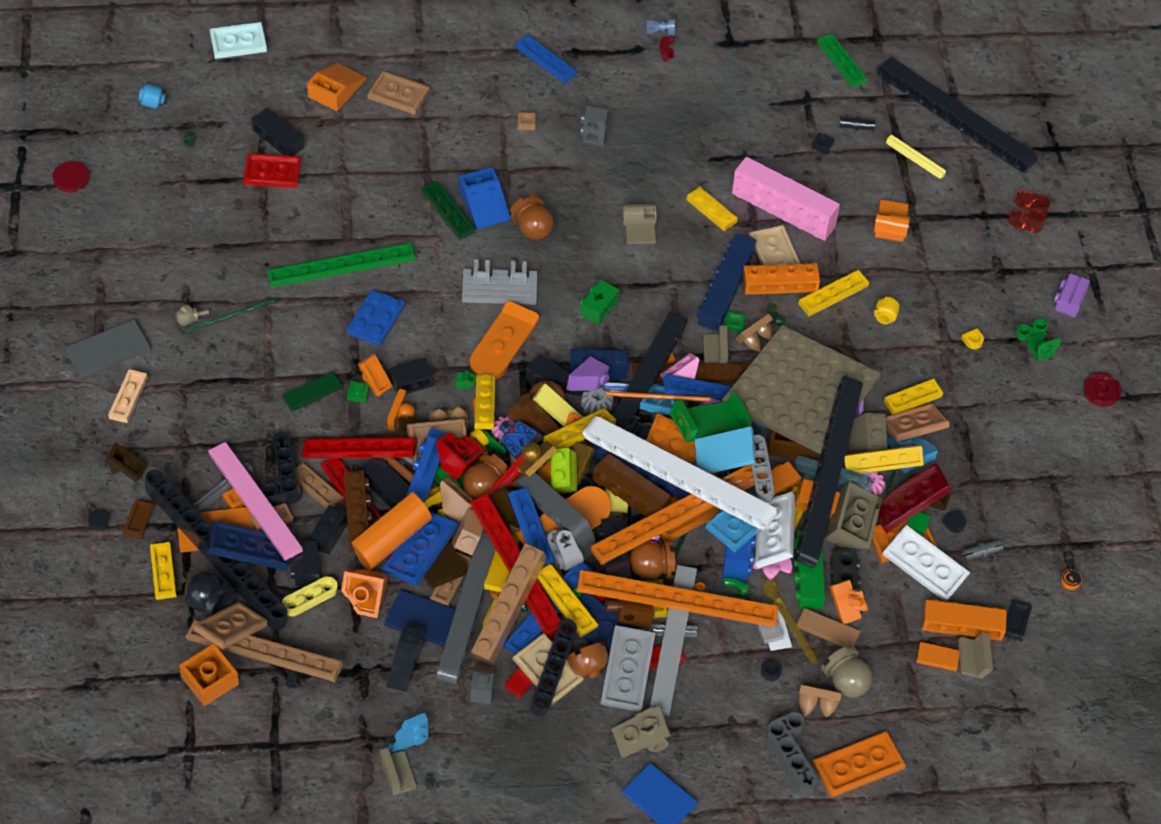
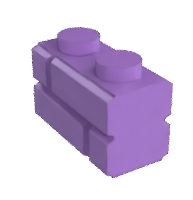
(1072, 295)

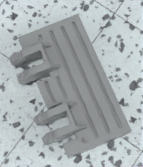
(499, 287)

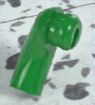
(737, 583)

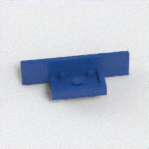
(426, 465)

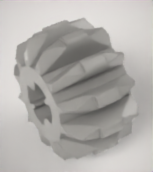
(596, 400)

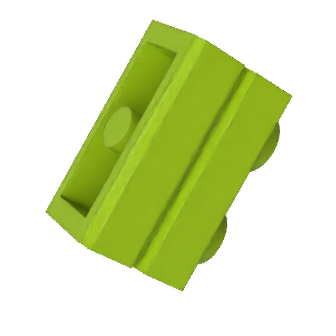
(564, 471)

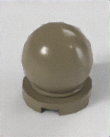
(848, 672)

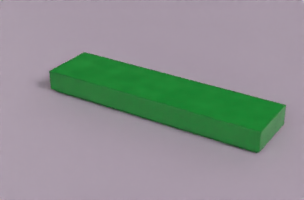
(842, 60)

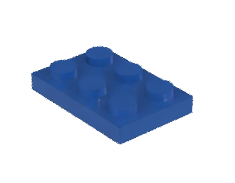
(376, 317)

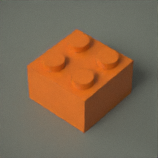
(209, 674)

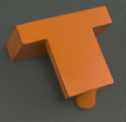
(847, 601)

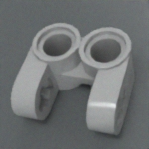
(564, 550)

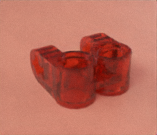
(1038, 208)

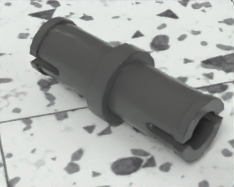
(982, 550)

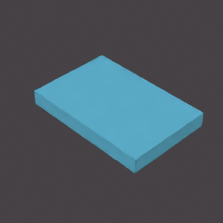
(725, 450)

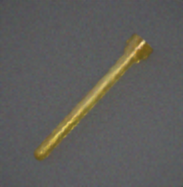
(772, 591)

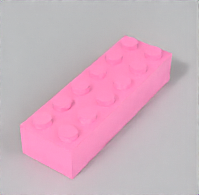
(785, 198)

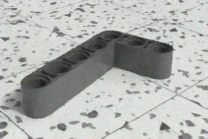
(559, 511)

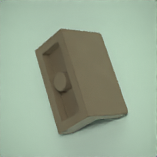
(716, 346)
(975, 656)
(397, 771)

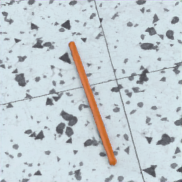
(658, 396)

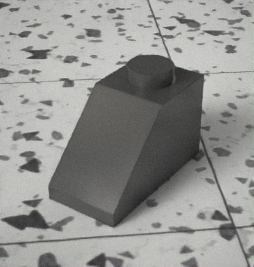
(482, 683)

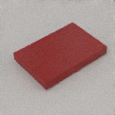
(272, 170)

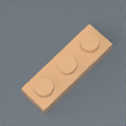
(128, 396)

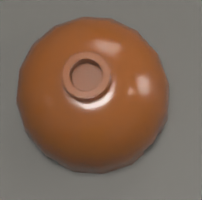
(589, 661)

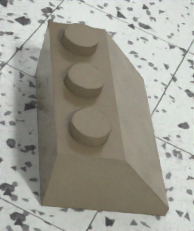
(868, 434)
(854, 518)

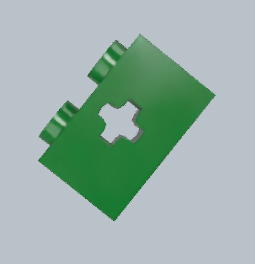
(599, 302)

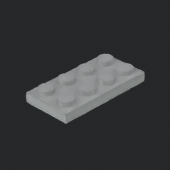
(628, 668)

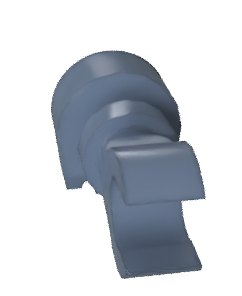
(653, 26)

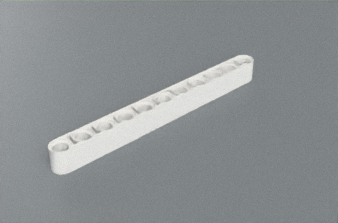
(680, 473)

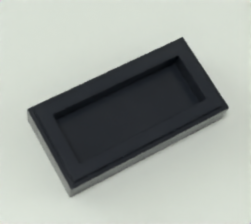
(1017, 620)

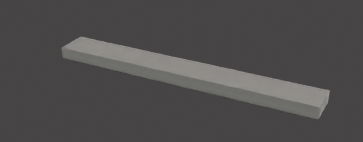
(672, 645)

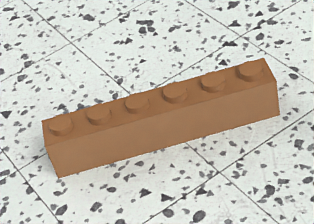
(509, 604)

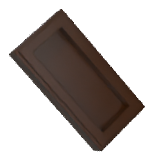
(138, 519)

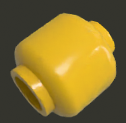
(886, 310)

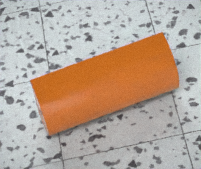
(391, 531)

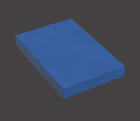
(659, 797)

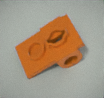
(892, 220)

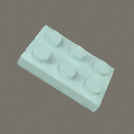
(238, 40)

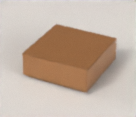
(526, 121)

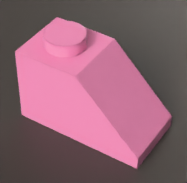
(684, 368)

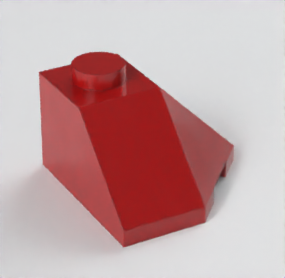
(457, 454)

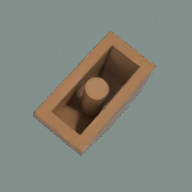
(454, 500)
(468, 533)

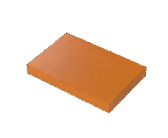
(882, 540)

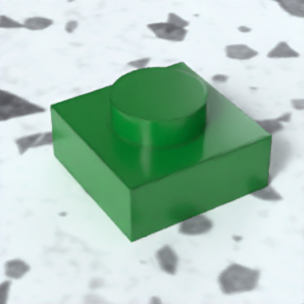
(358, 391)

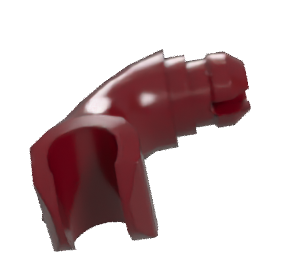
(666, 52)

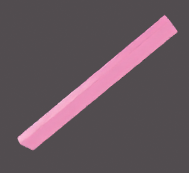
(255, 501)

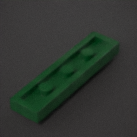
(448, 210)

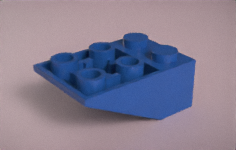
(484, 198)

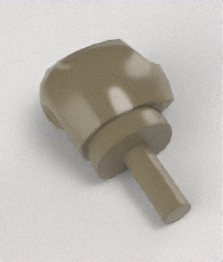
(188, 315)

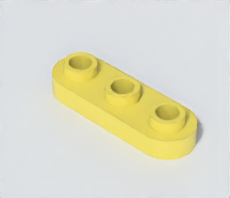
(315, 590)

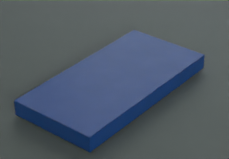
(420, 551)

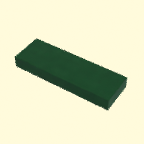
(311, 391)

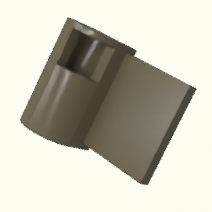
(639, 223)
(634, 736)

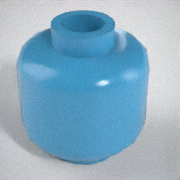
(151, 96)

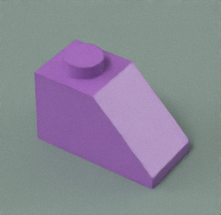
(588, 376)

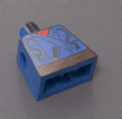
(518, 436)

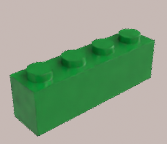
(809, 582)

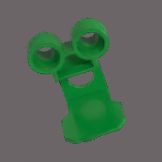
(1035, 338)

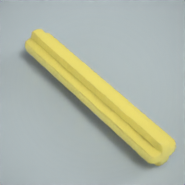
(915, 156)

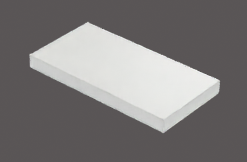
(778, 539)
(926, 563)

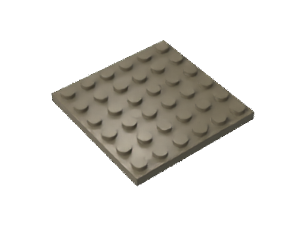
(795, 386)

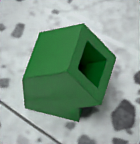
(465, 380)

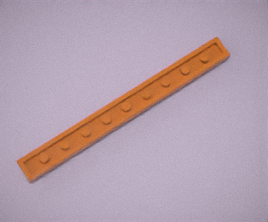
(665, 519)
(677, 598)

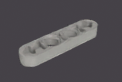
(764, 467)

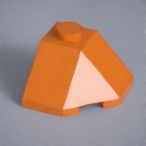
(365, 590)

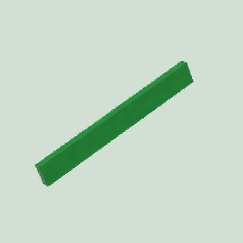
(341, 265)

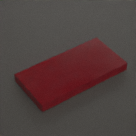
(913, 497)

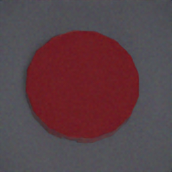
(70, 176)
(1102, 389)

